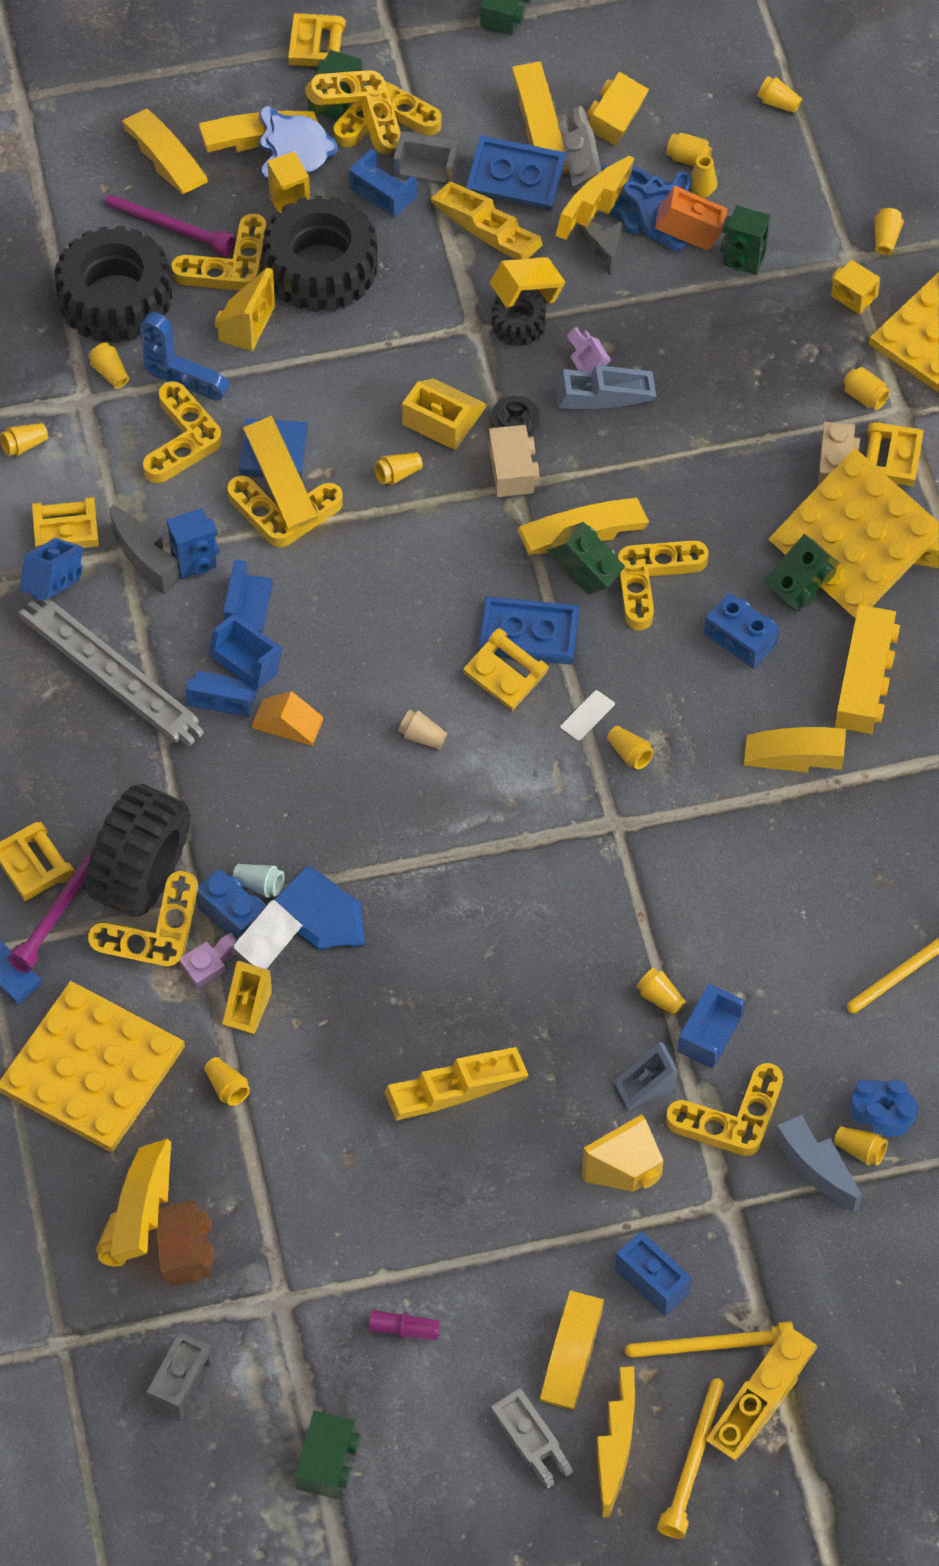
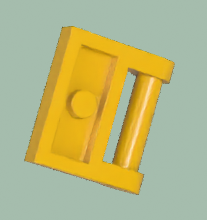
(307, 37)
(902, 454)
(74, 529)
(500, 678)
(24, 867)

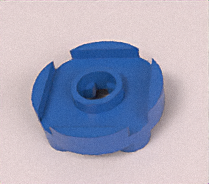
(869, 1102)

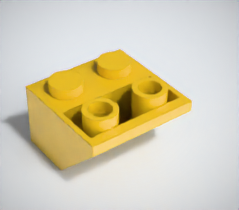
(440, 412)

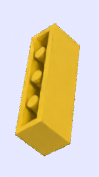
(866, 668)

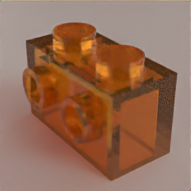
(184, 1243)

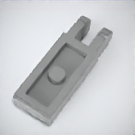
(580, 148)
(530, 1435)

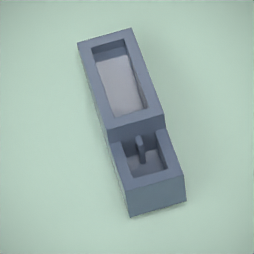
(604, 388)
(818, 1162)

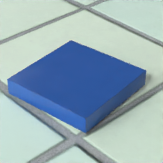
(294, 437)

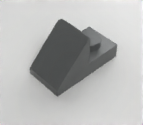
(601, 244)

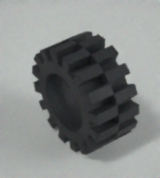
(523, 330)

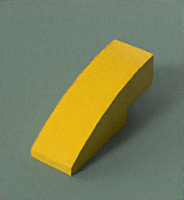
(796, 748)
(572, 1350)

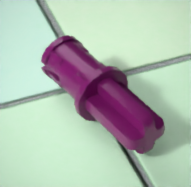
(404, 1325)

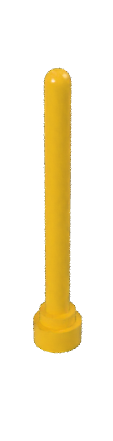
(893, 977)
(707, 1343)
(674, 1521)

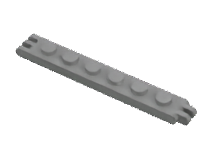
(112, 671)

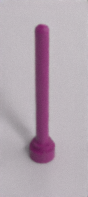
(221, 242)
(24, 956)

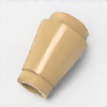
(422, 730)

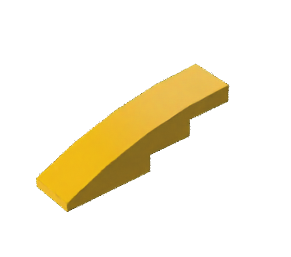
(538, 108)
(238, 131)
(165, 150)
(597, 194)
(480, 218)
(280, 473)
(605, 518)
(456, 1084)
(140, 1200)
(615, 1448)

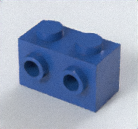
(193, 542)
(51, 568)
(741, 630)
(227, 903)

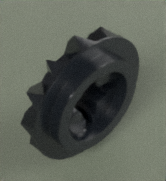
(516, 407)

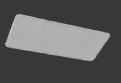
(587, 715)

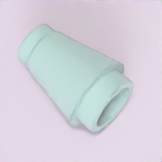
(260, 878)

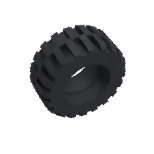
(321, 223)
(108, 254)
(137, 850)

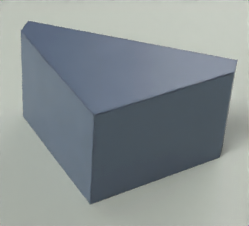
(648, 1078)

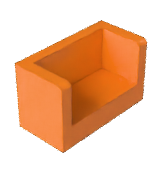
(691, 218)

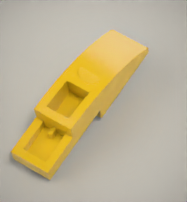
(762, 1394)

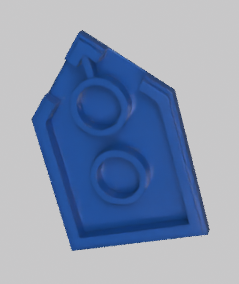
(324, 910)

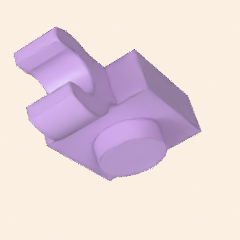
(588, 351)
(206, 963)

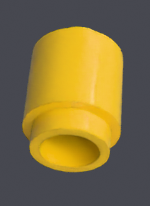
(686, 148)
(866, 388)

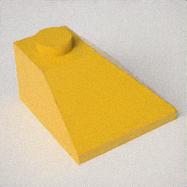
(247, 312)
(624, 1158)

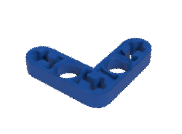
(165, 365)

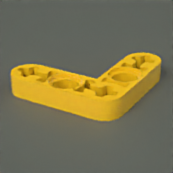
(368, 99)
(410, 118)
(231, 268)
(190, 439)
(264, 524)
(641, 571)
(164, 932)
(733, 1126)

